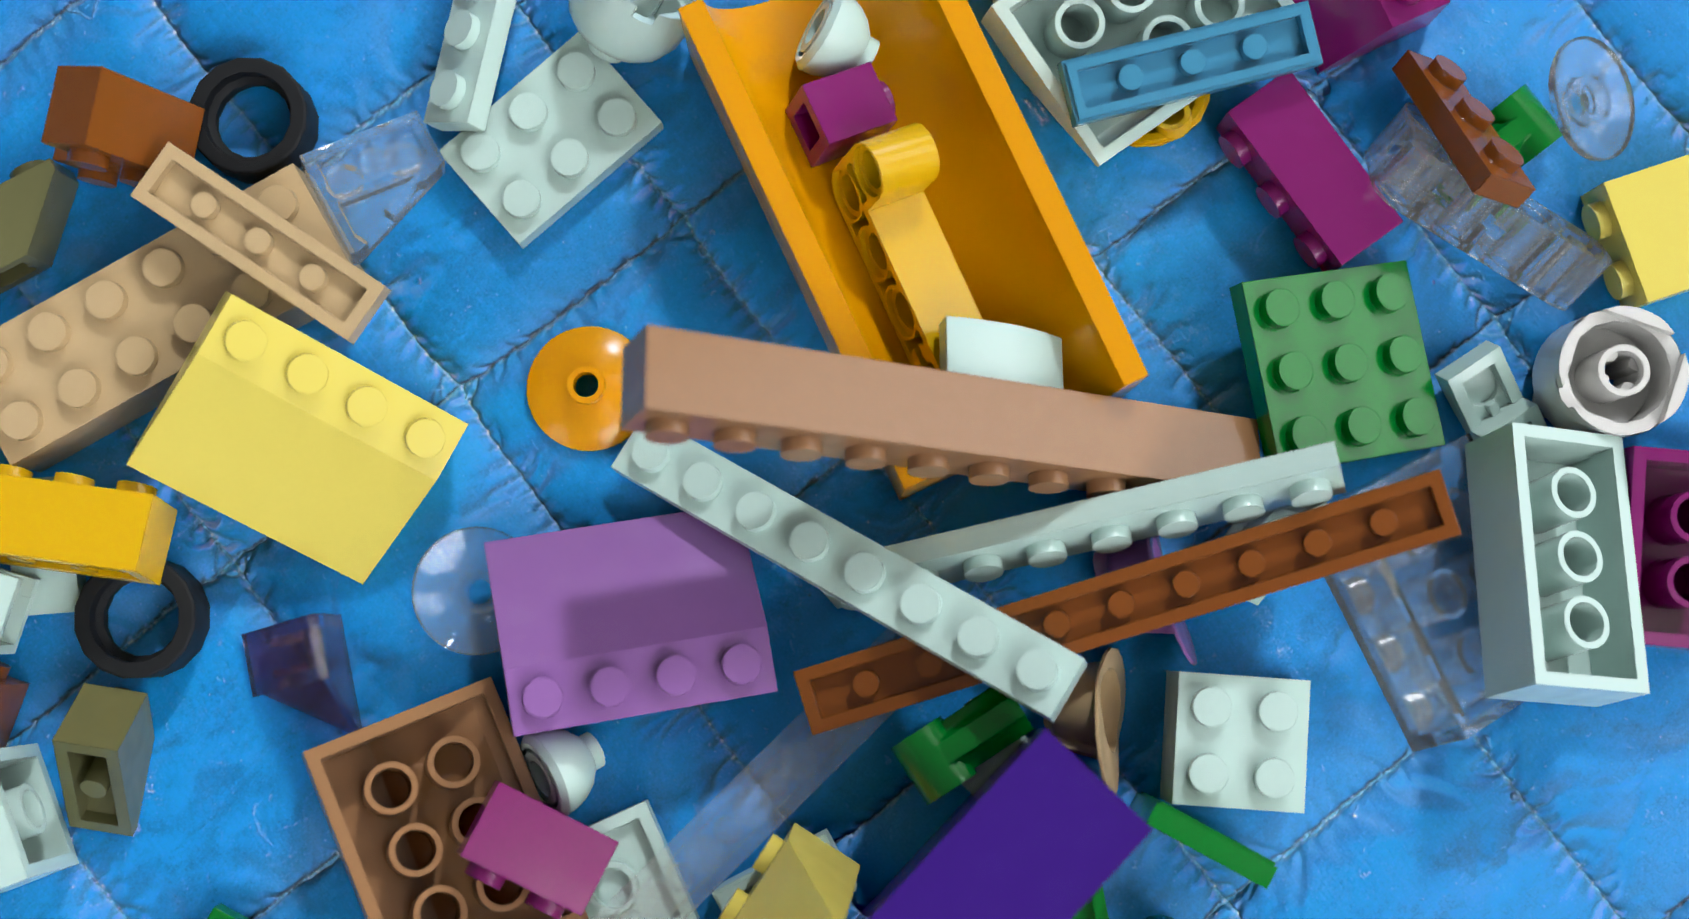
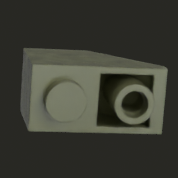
(33, 218)

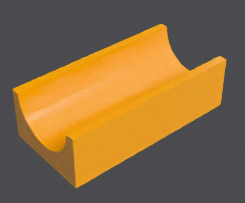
(989, 196)

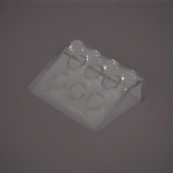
(1421, 619)

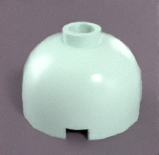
(629, 28)

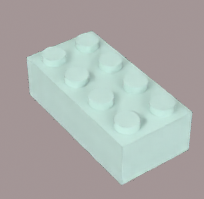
(1555, 567)

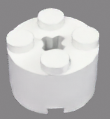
(1638, 355)

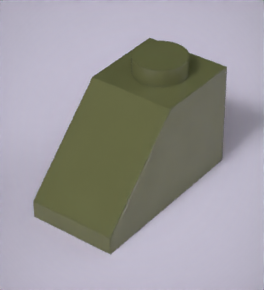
(105, 758)

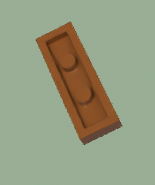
(1464, 128)

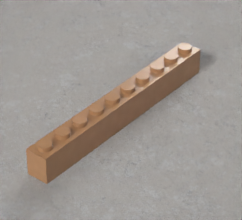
(913, 417)

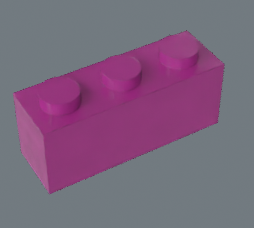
(1305, 174)

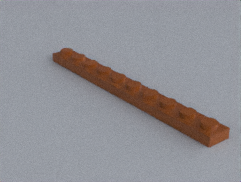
(1151, 594)

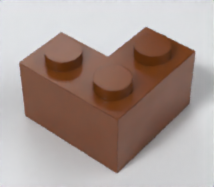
(115, 124)

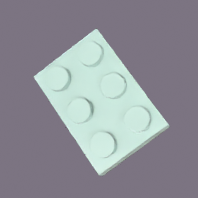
(552, 140)

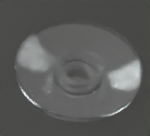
(1591, 98)
(443, 587)

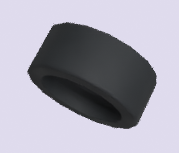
(241, 74)
(98, 644)

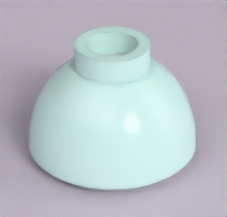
(836, 39)
(562, 766)

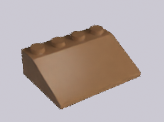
(406, 798)

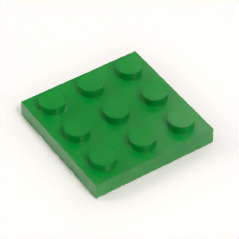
(1338, 362)

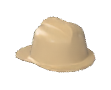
(1095, 714)

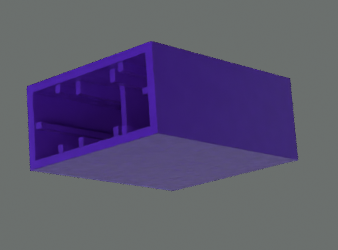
(1020, 846)

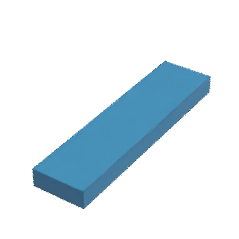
(1189, 64)

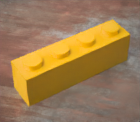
(84, 527)

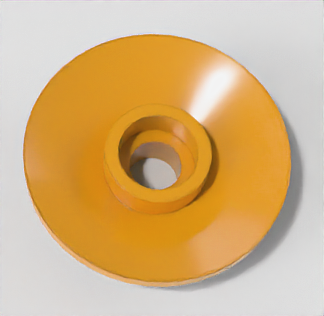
(559, 411)

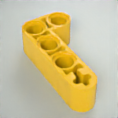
(899, 238)

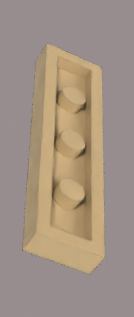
(260, 243)

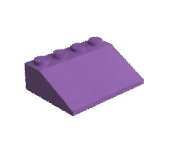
(626, 621)

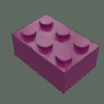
(1661, 541)

